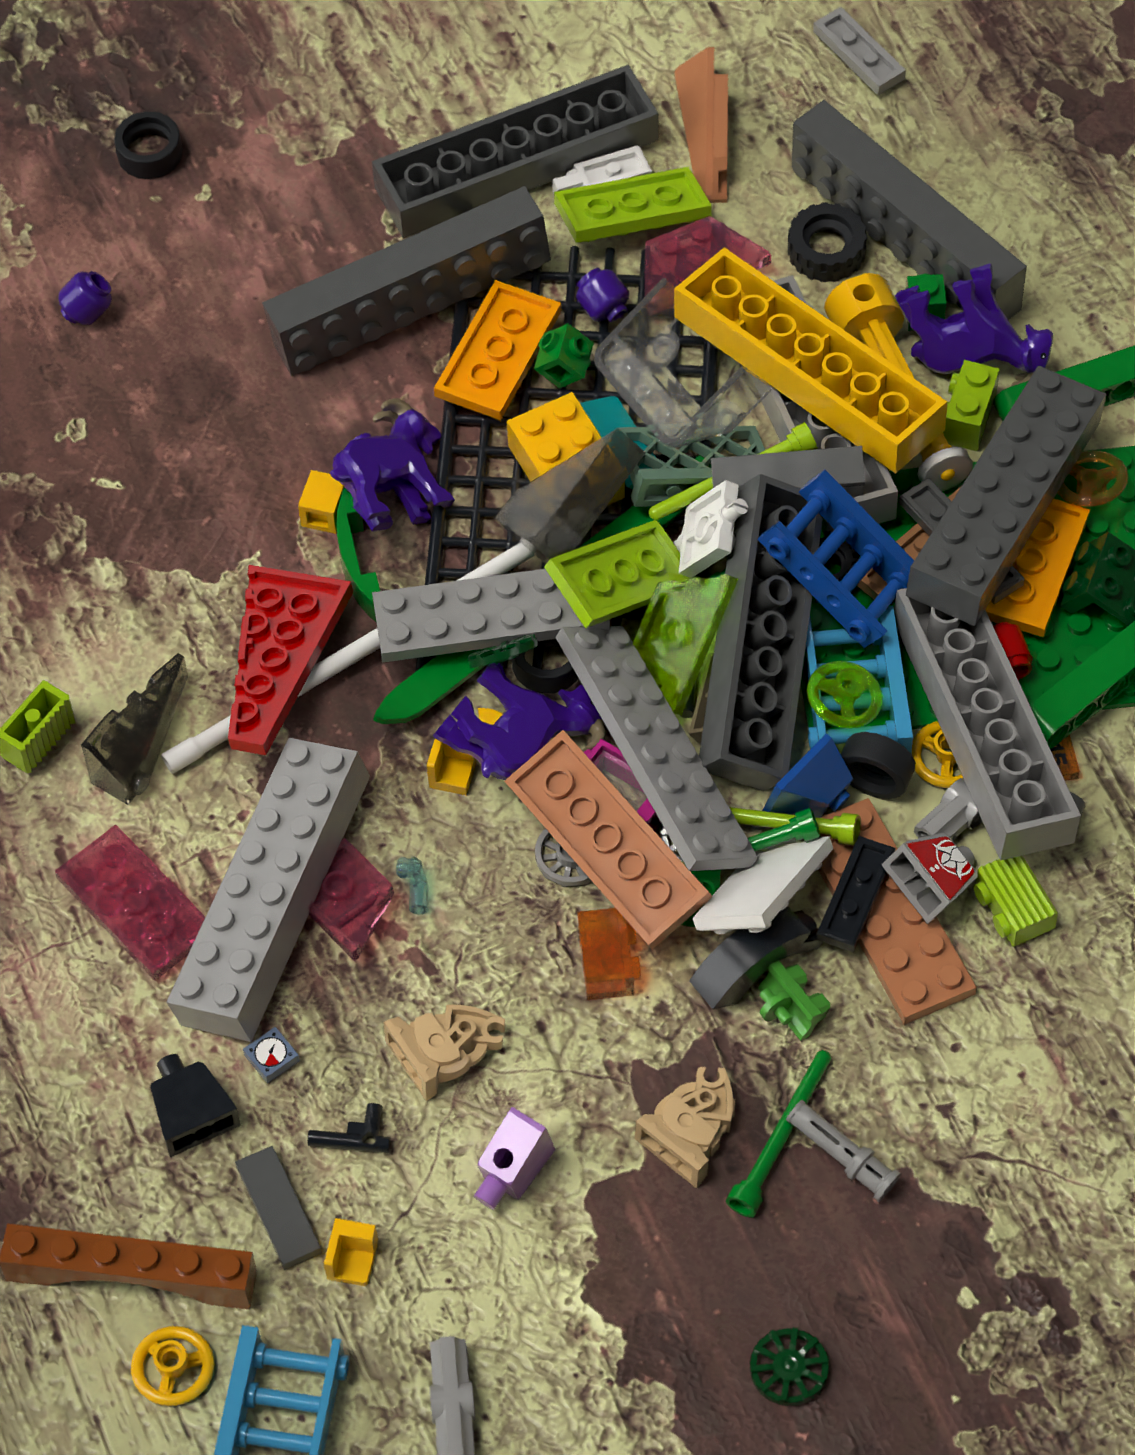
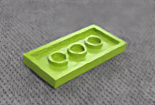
(632, 204)
(616, 572)

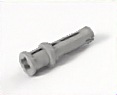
(863, 1164)

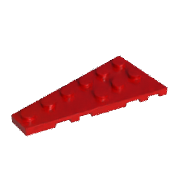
(279, 644)

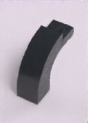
(746, 956)

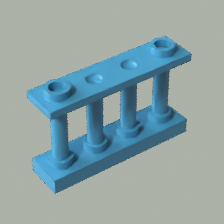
(885, 665)
(245, 1394)

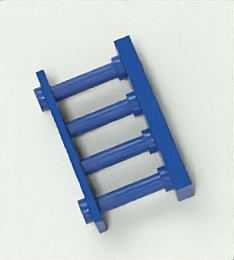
(863, 534)

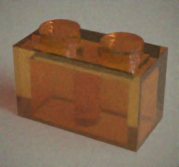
(606, 954)

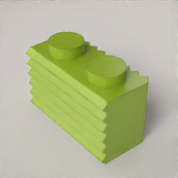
(36, 726)
(1015, 900)

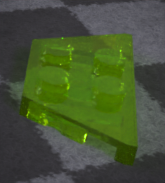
(680, 632)

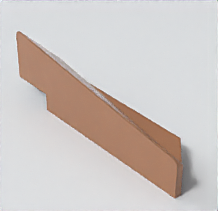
(705, 120)

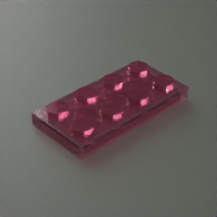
(133, 901)

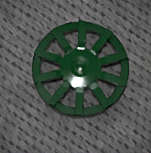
(503, 652)
(789, 1366)

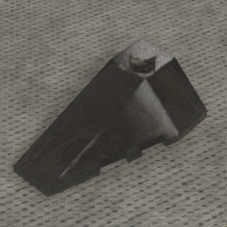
(566, 501)
(128, 743)

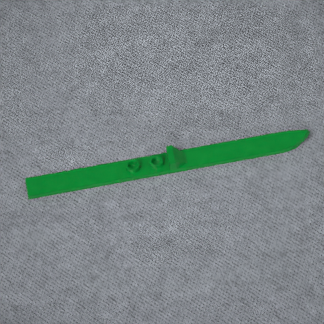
(451, 670)

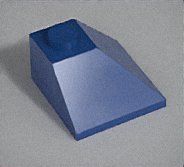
(814, 782)

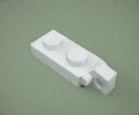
(606, 168)

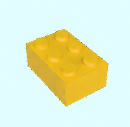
(551, 436)

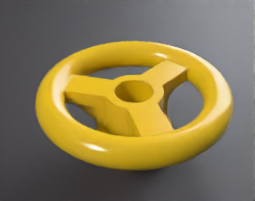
(937, 746)
(172, 1350)

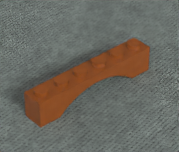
(194, 1271)

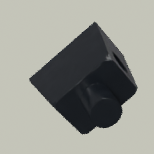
(190, 1105)

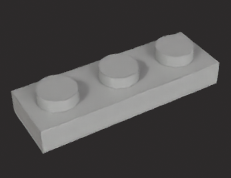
(859, 51)

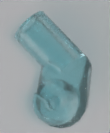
(418, 884)

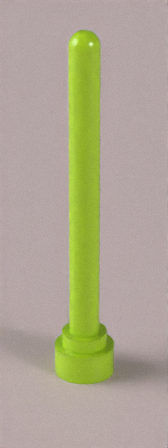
(798, 440)
(842, 828)

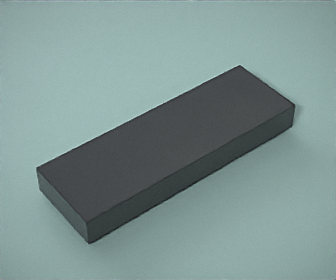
(278, 1207)

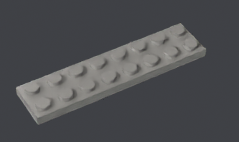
(656, 749)

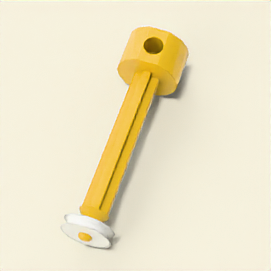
(873, 316)

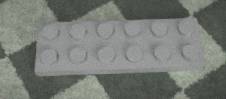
(470, 614)

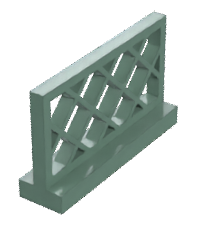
(664, 480)

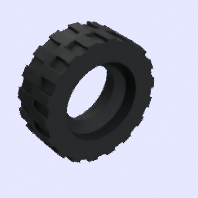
(822, 265)

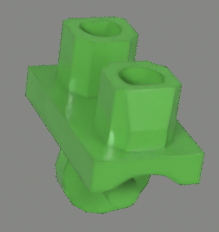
(788, 1002)

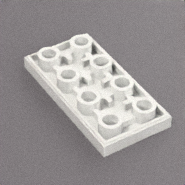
(759, 893)

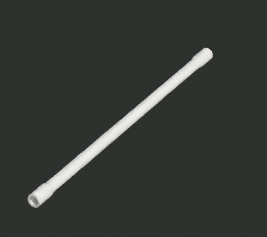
(195, 747)

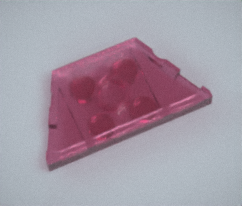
(689, 247)
(351, 900)

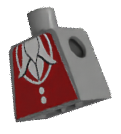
(931, 872)

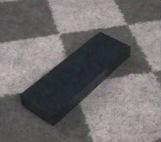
(855, 894)

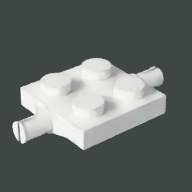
(709, 528)

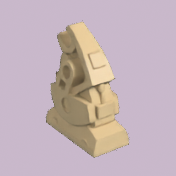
(442, 1044)
(689, 1125)

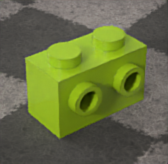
(970, 404)

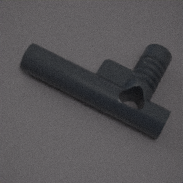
(356, 1134)

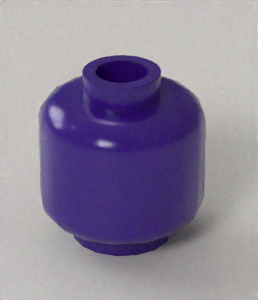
(602, 295)
(85, 298)

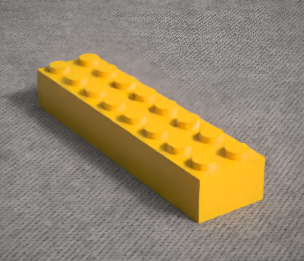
(810, 359)

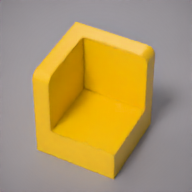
(320, 502)
(449, 769)
(351, 1252)

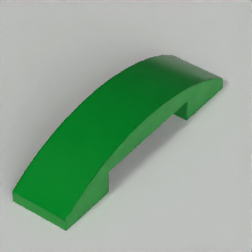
(363, 585)

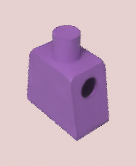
(513, 1158)

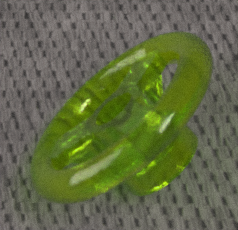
(845, 689)

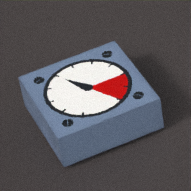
(271, 1055)

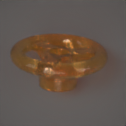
(1092, 482)

